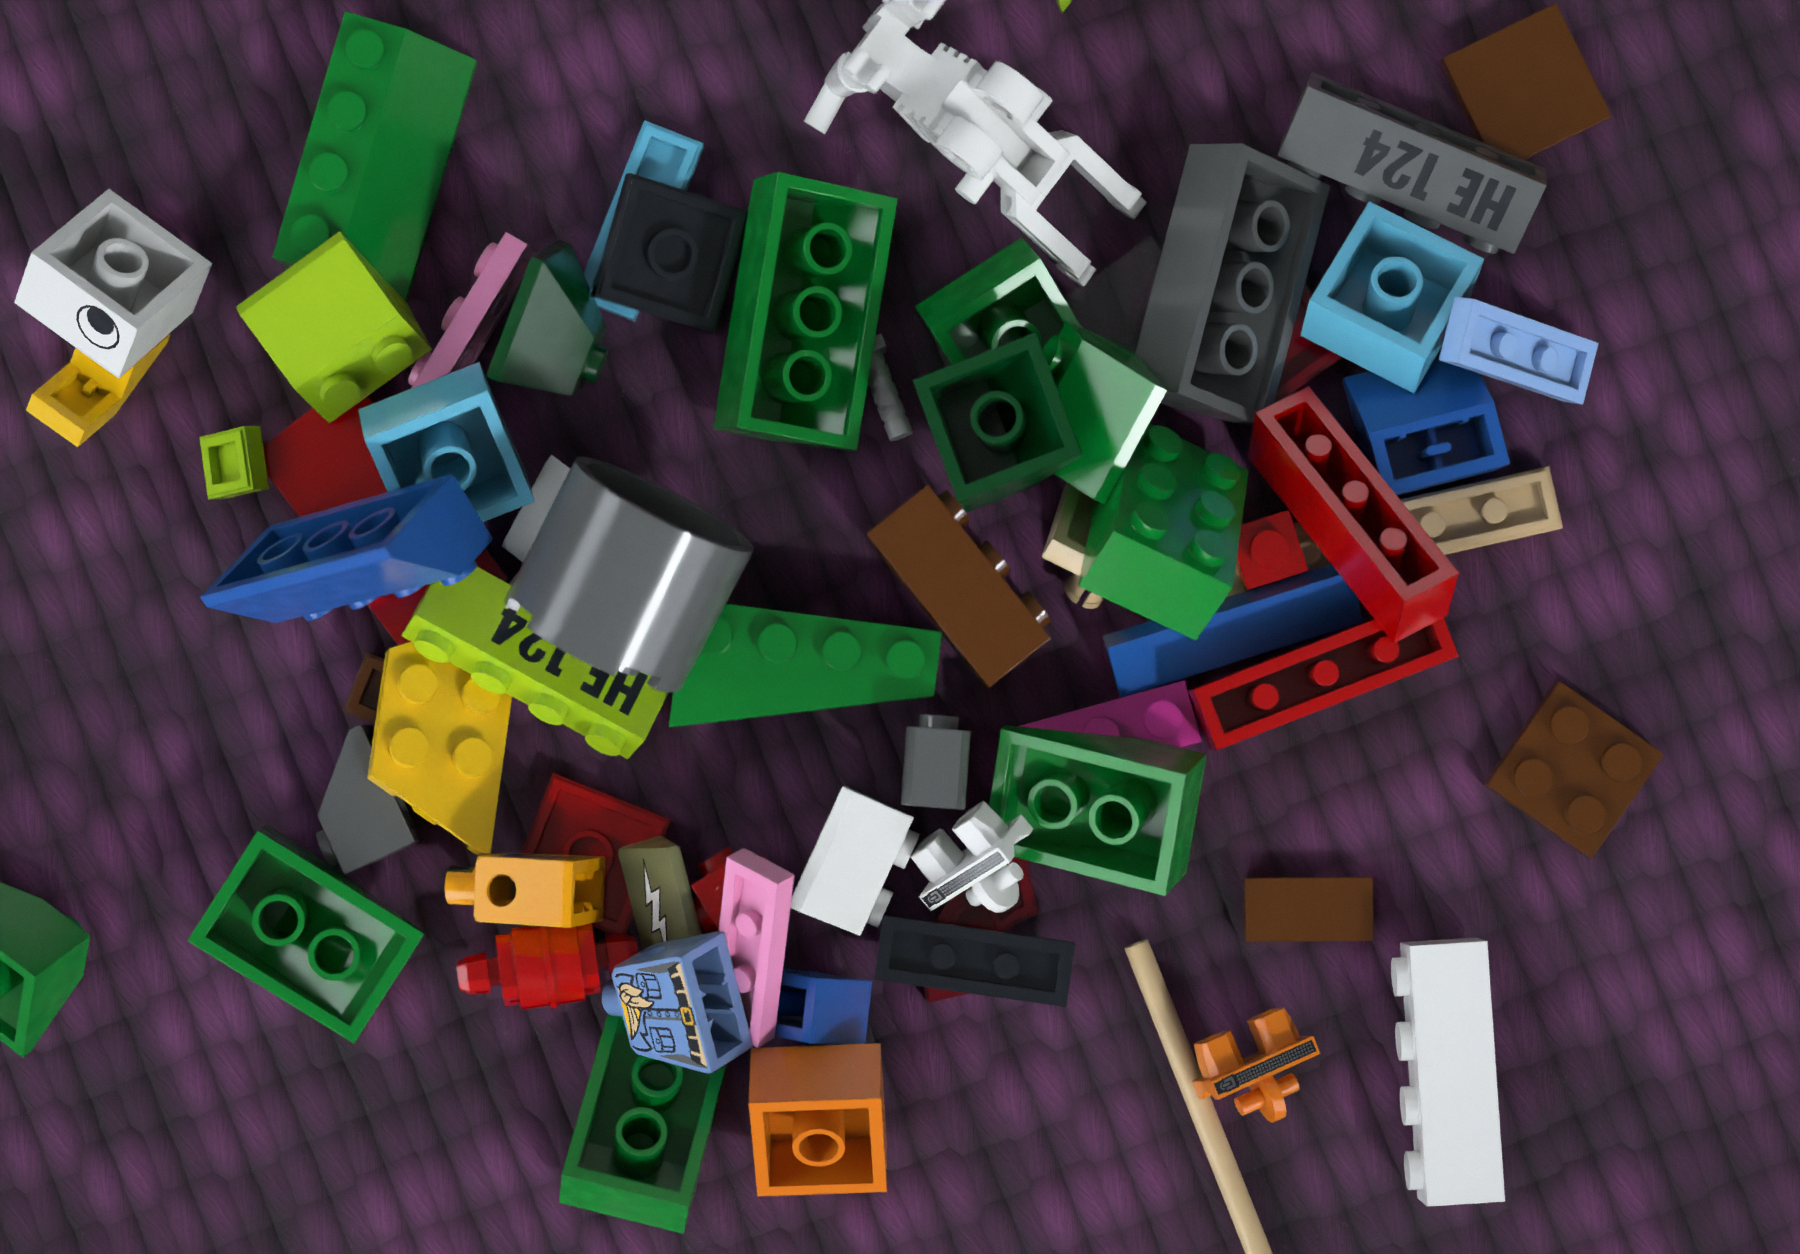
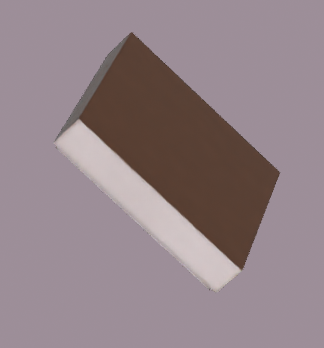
(1526, 86)

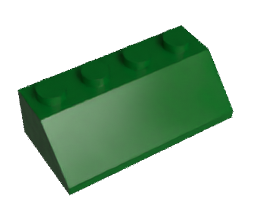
(377, 147)
(805, 312)

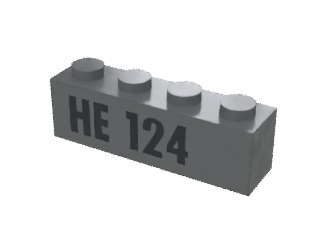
(1413, 165)

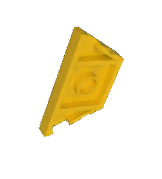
(440, 744)

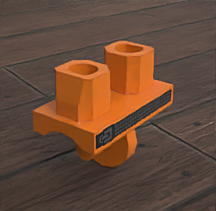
(1227, 1072)

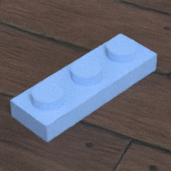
(1518, 350)

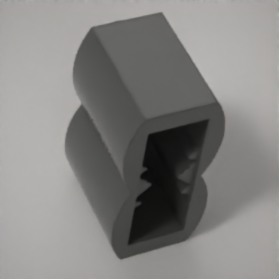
(936, 763)

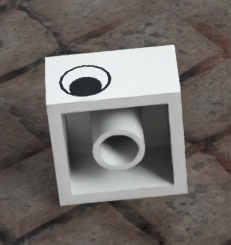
(112, 282)

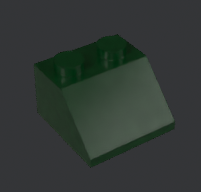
(998, 422)

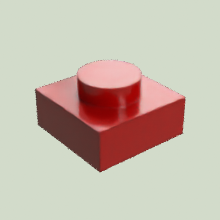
(1269, 551)

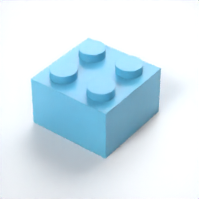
(1390, 296)
(444, 431)

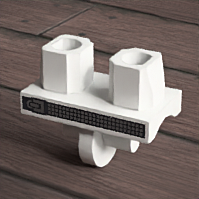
(979, 866)

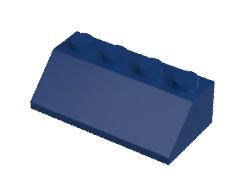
(355, 554)

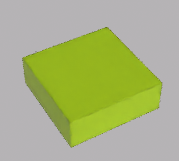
(234, 462)

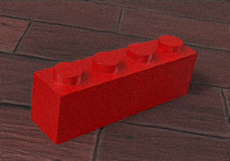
(1352, 514)
(1313, 679)

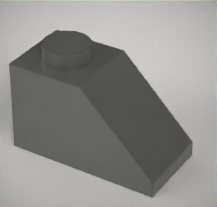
(358, 816)

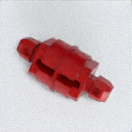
(544, 965)

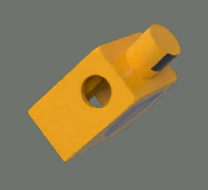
(548, 889)

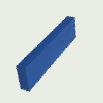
(1239, 629)

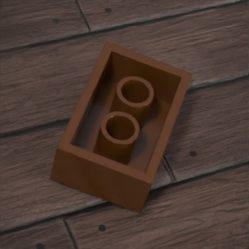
(960, 584)

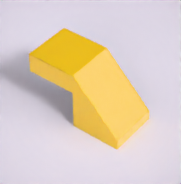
(86, 395)

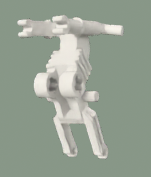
(976, 121)

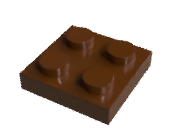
(1573, 769)

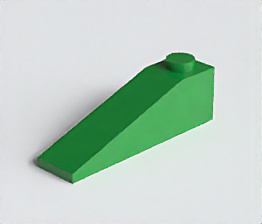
(39, 965)

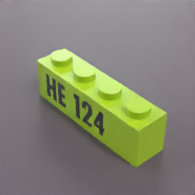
(492, 643)

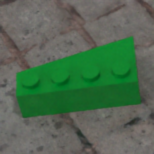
(800, 663)

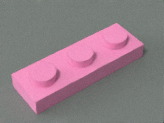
(473, 319)
(756, 929)

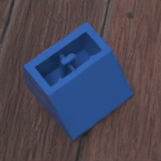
(1428, 435)

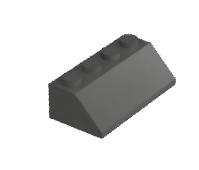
(1230, 281)

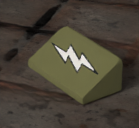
(658, 891)

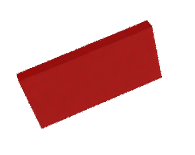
(331, 466)

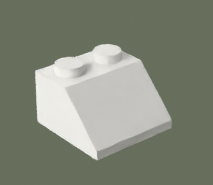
(853, 861)

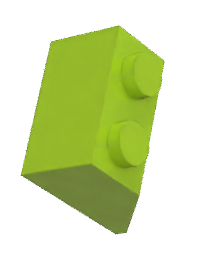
(334, 327)

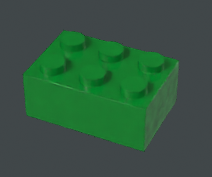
(1168, 533)

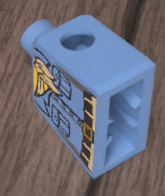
(681, 1003)

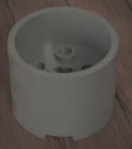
(628, 574)

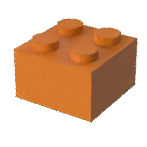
(818, 1119)

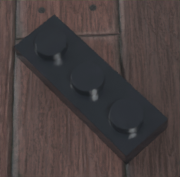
(974, 960)

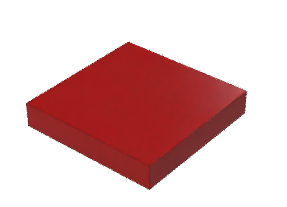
(593, 823)

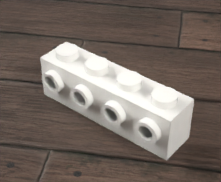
(1450, 1072)

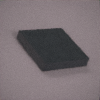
(670, 253)

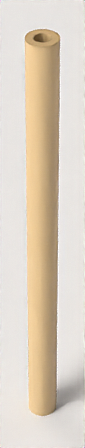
(1201, 1110)

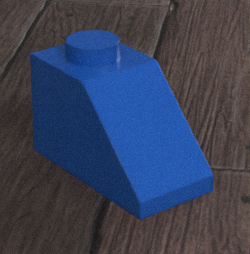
(823, 1007)

